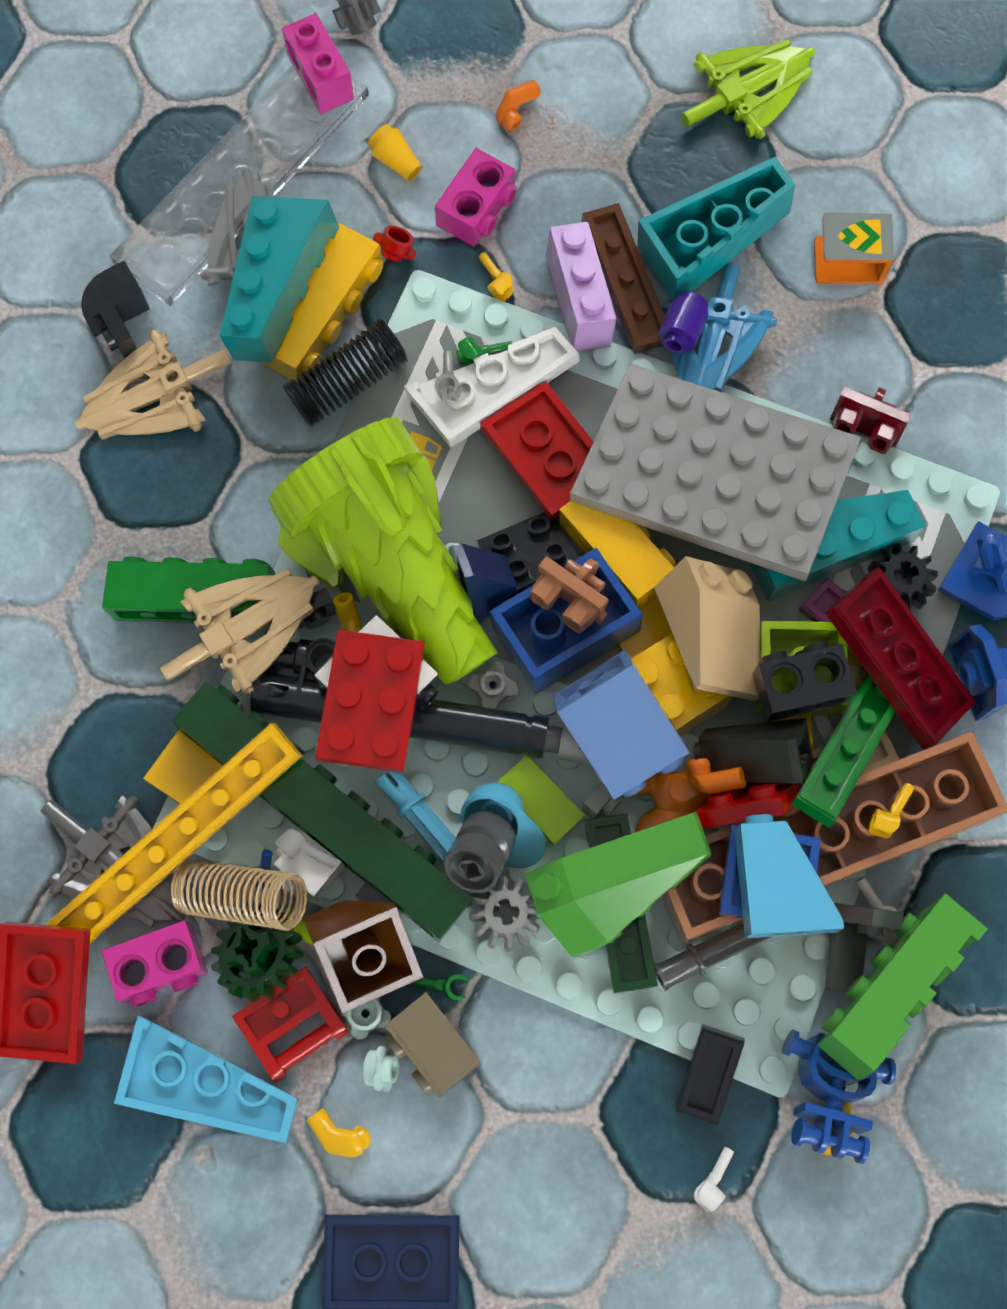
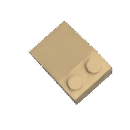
(714, 625)

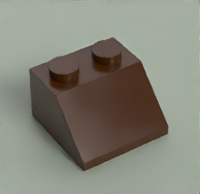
(362, 950)

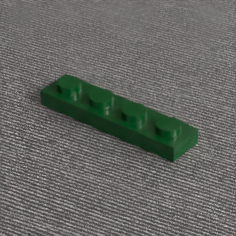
(631, 953)

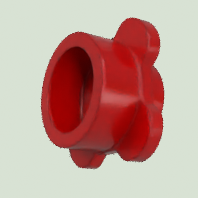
(395, 243)

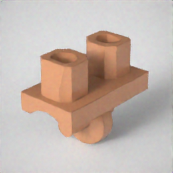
(576, 586)

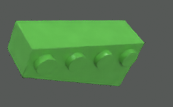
(898, 985)

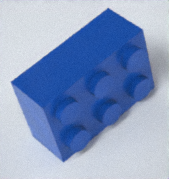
(550, 649)

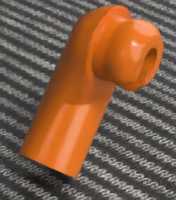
(512, 100)

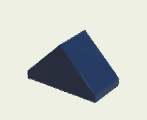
(484, 577)

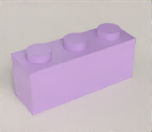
(580, 286)

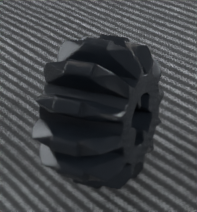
(911, 567)

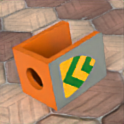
(854, 248)

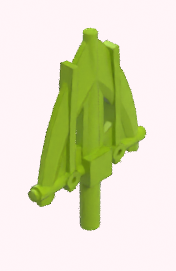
(777, 64)

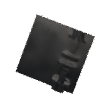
(527, 546)

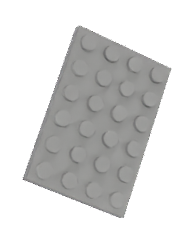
(716, 471)

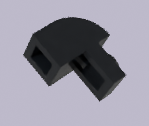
(109, 302)

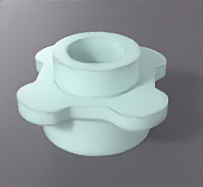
(362, 1026)
(381, 1068)

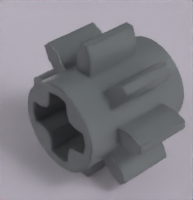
(356, 15)

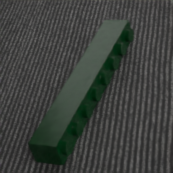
(331, 817)

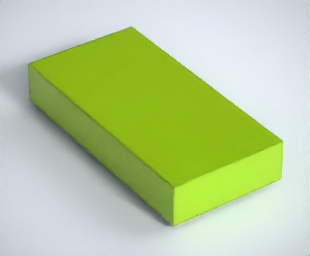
(543, 800)

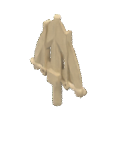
(112, 408)
(282, 601)

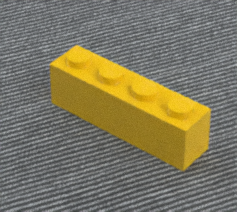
(332, 293)

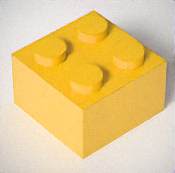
(673, 688)

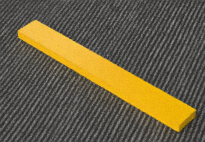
(180, 833)

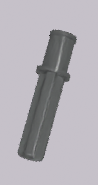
(703, 956)

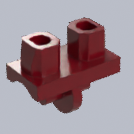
(871, 417)

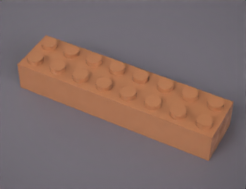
(949, 797)

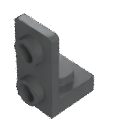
(849, 945)

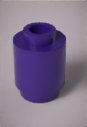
(684, 322)

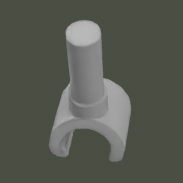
(447, 377)
(292, 841)

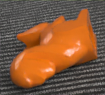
(671, 798)

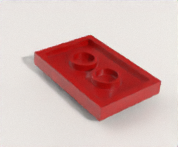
(540, 445)
(370, 701)
(43, 991)

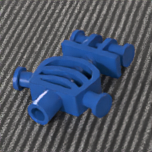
(814, 1072)

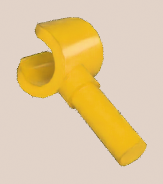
(501, 286)
(885, 823)

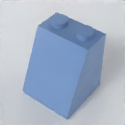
(620, 726)

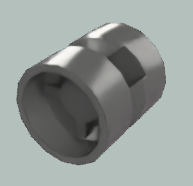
(480, 852)

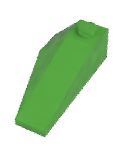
(606, 887)

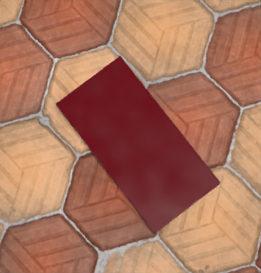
(900, 658)

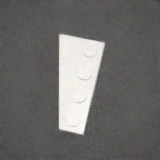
(492, 383)

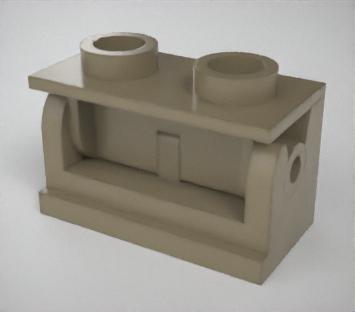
(431, 1045)

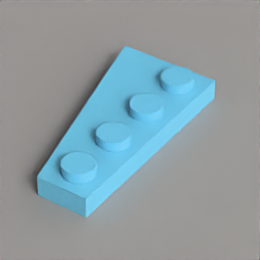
(194, 1085)

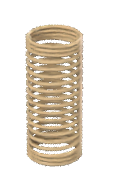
(269, 899)

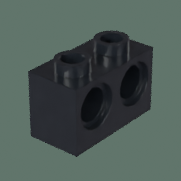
(807, 691)

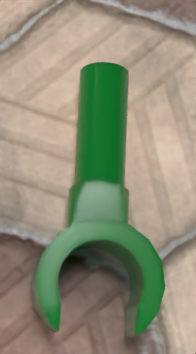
(470, 349)
(441, 985)

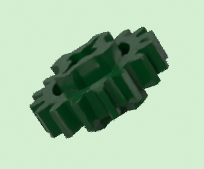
(258, 954)

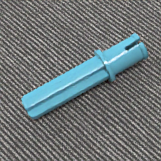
(417, 813)

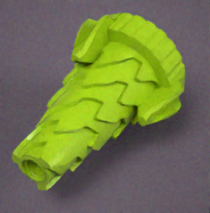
(376, 515)

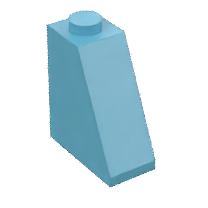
(779, 883)

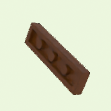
(626, 277)

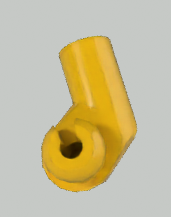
(338, 1140)

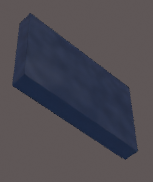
(391, 1261)

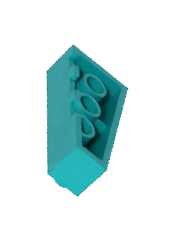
(713, 226)
(274, 263)
(853, 536)

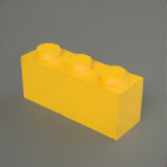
(623, 546)

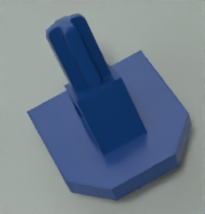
(980, 573)
(981, 669)

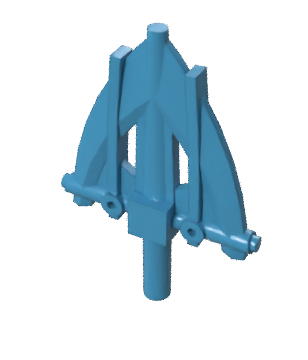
(744, 327)

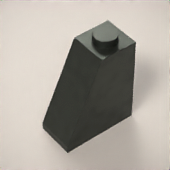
(764, 750)

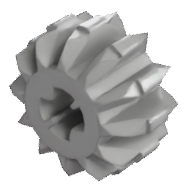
(494, 924)

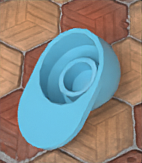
(506, 802)

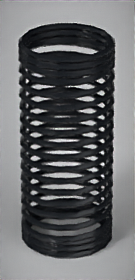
(300, 395)

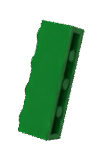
(154, 589)

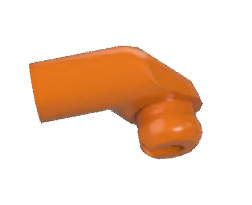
(714, 782)

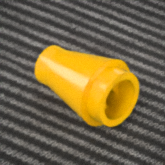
(393, 151)

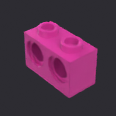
(318, 63)
(469, 195)
(153, 953)

